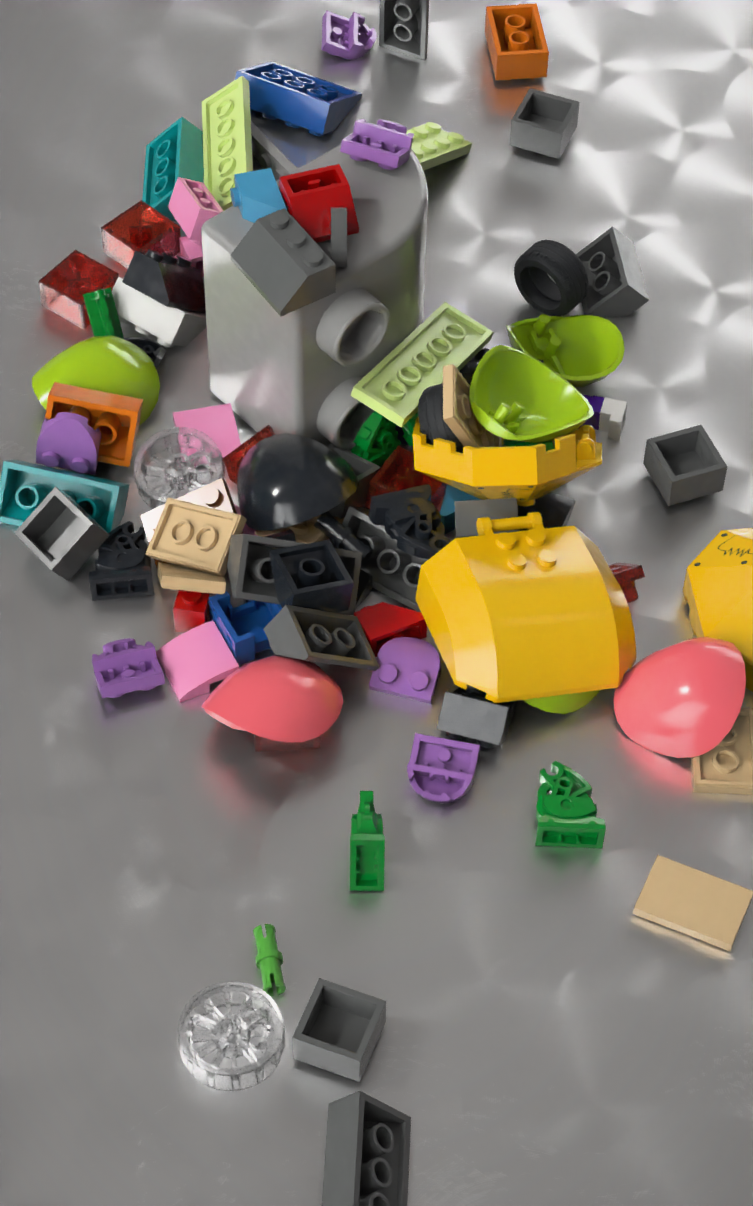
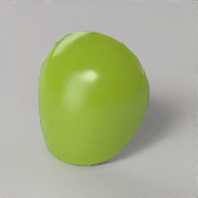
(574, 346)
(105, 366)
(524, 398)

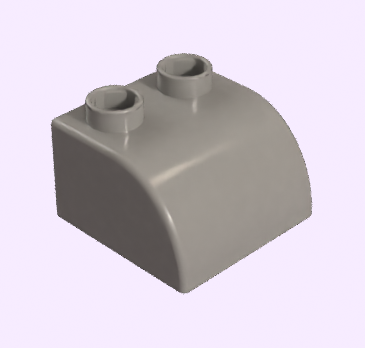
(304, 364)

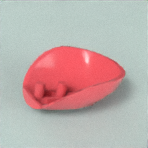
(682, 697)
(277, 699)

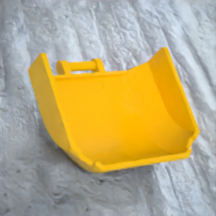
(527, 611)

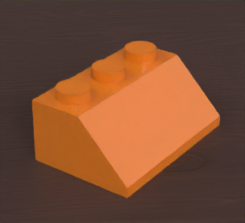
(112, 413)

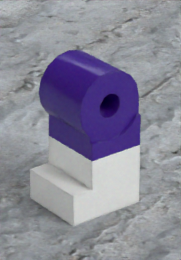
(608, 415)

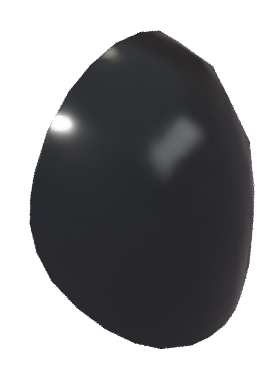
(291, 481)

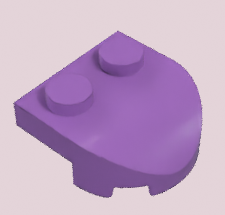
(346, 36)
(381, 143)
(68, 443)
(126, 668)
(407, 669)
(442, 768)

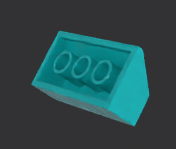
(169, 156)
(27, 485)

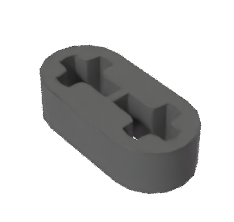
(339, 236)

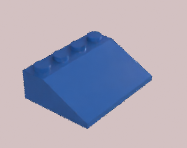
(298, 97)

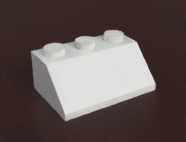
(169, 324)

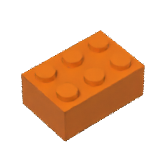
(516, 41)

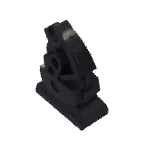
(410, 520)
(122, 565)

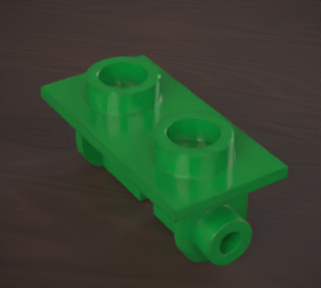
(103, 313)

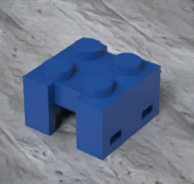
(242, 625)

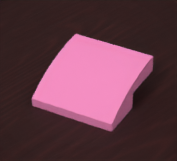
(214, 421)
(196, 661)

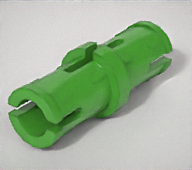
(269, 959)

